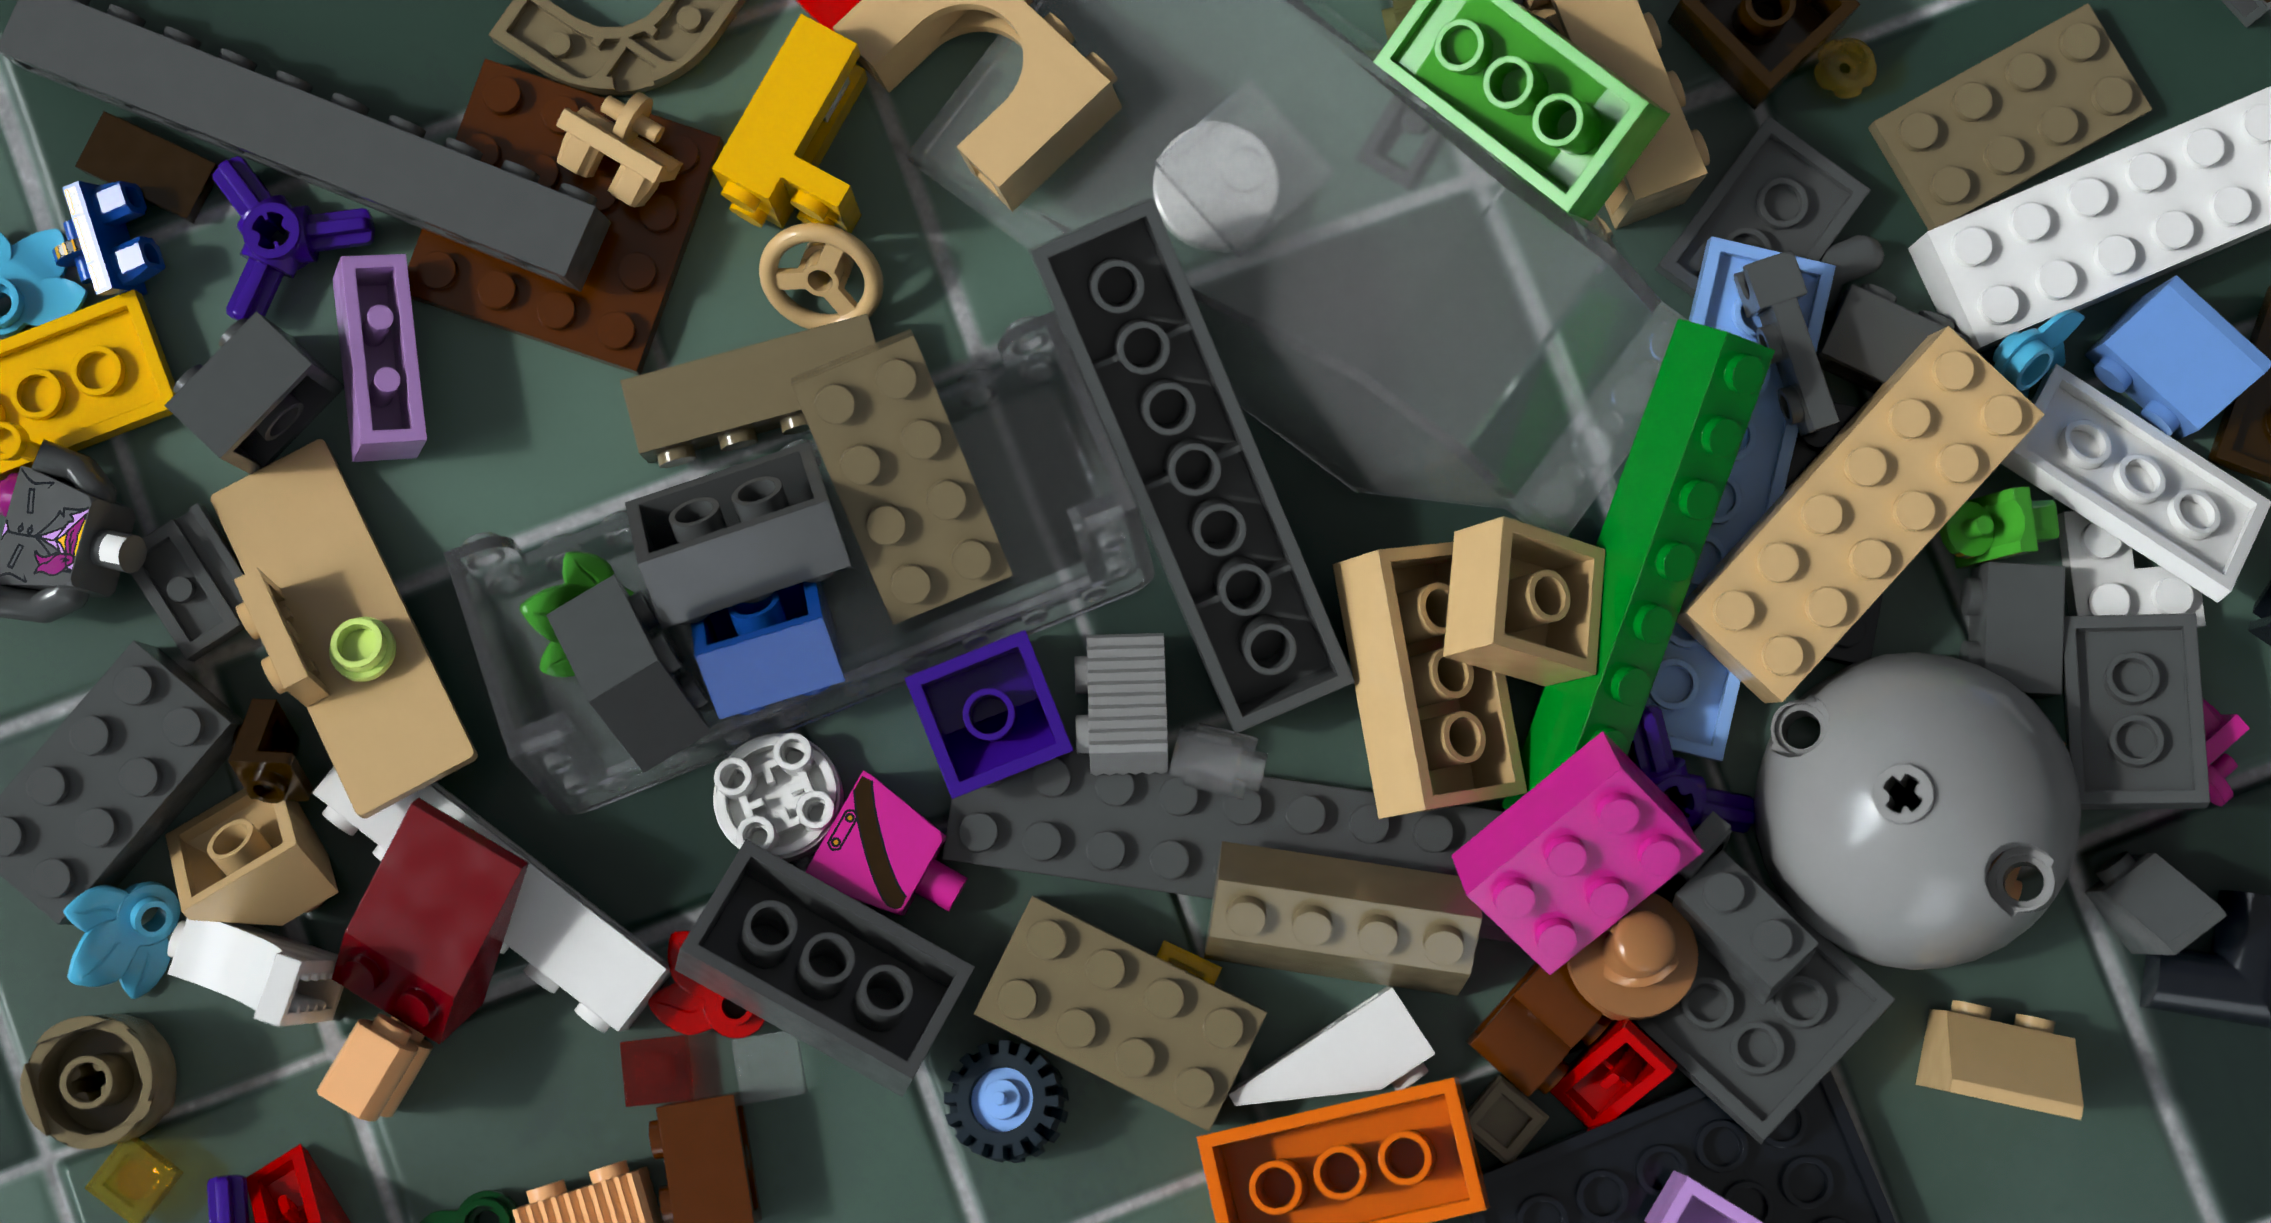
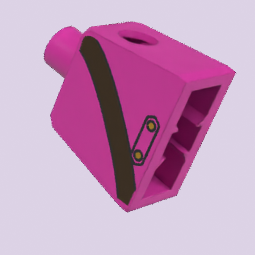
(885, 852)

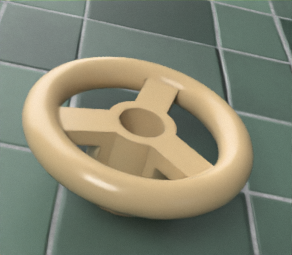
(821, 272)

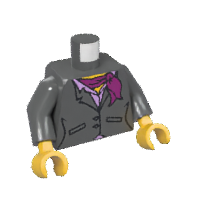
(61, 533)

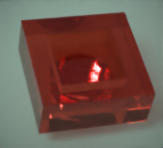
(656, 1070)

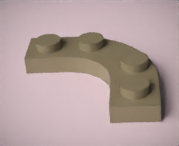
(614, 58)

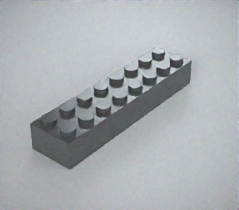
(1191, 464)

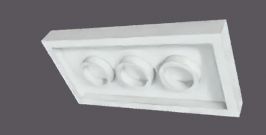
(2139, 484)

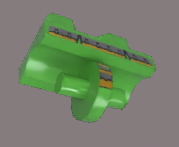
(1999, 527)

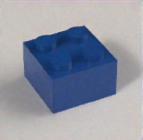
(768, 650)

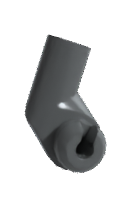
(1853, 260)

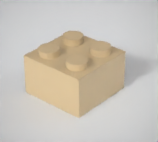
(1524, 602)

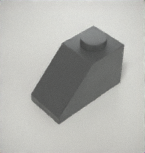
(2152, 904)

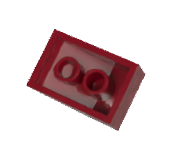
(431, 923)

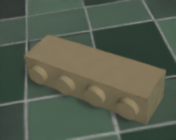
(733, 393)

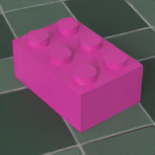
(1576, 853)

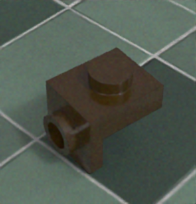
(265, 757)

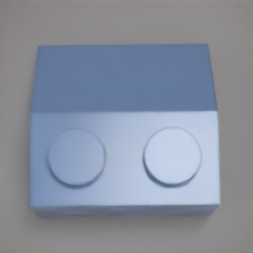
(2176, 359)

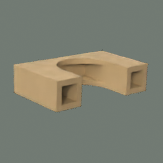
(1046, 116)

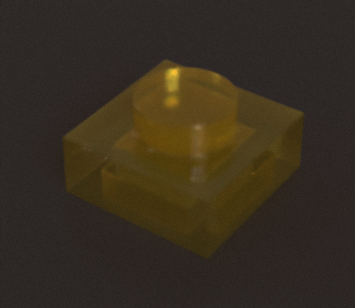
(134, 1180)

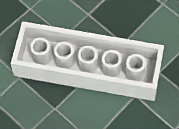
(2103, 225)

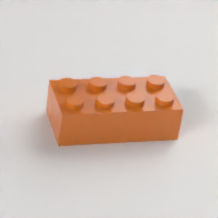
(1351, 1162)

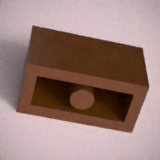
(705, 1161)

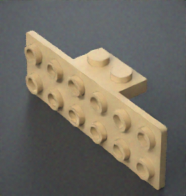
(304, 575)

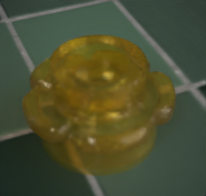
(1857, 56)

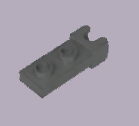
(1772, 292)

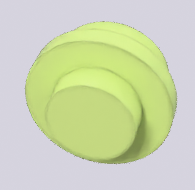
(362, 649)

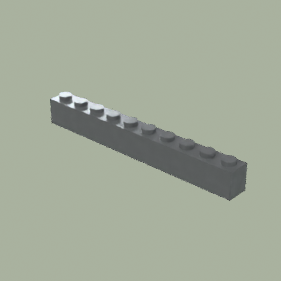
(309, 136)

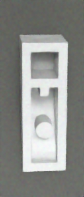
(1353, 1054)

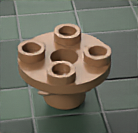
(1638, 963)

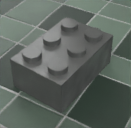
(736, 535)

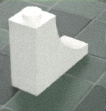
(266, 971)

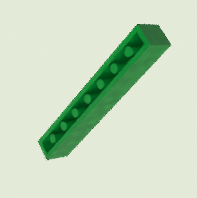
(1654, 538)

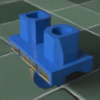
(100, 239)

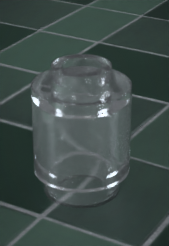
(1218, 760)

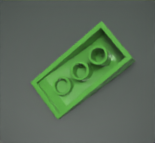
(1525, 96)

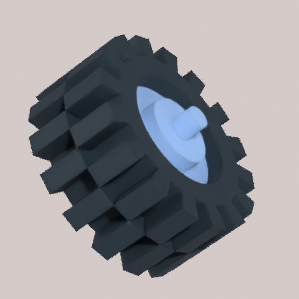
(1006, 1102)

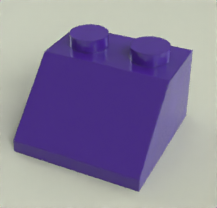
(988, 714)

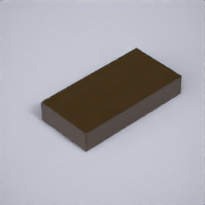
(163, 171)

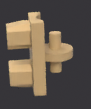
(593, 135)

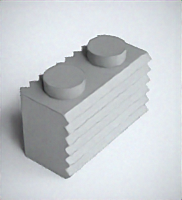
(1125, 704)

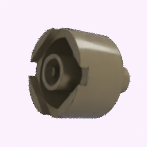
(61, 1090)

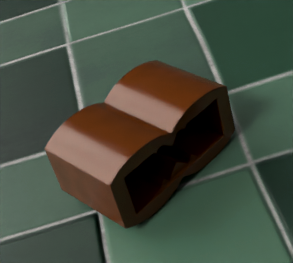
(1536, 1029)

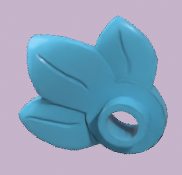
(35, 282)
(2030, 354)
(116, 941)

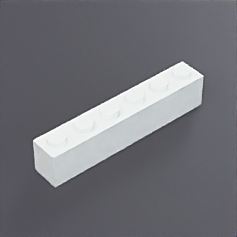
(551, 925)

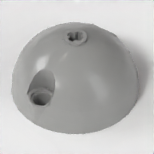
(1918, 881)

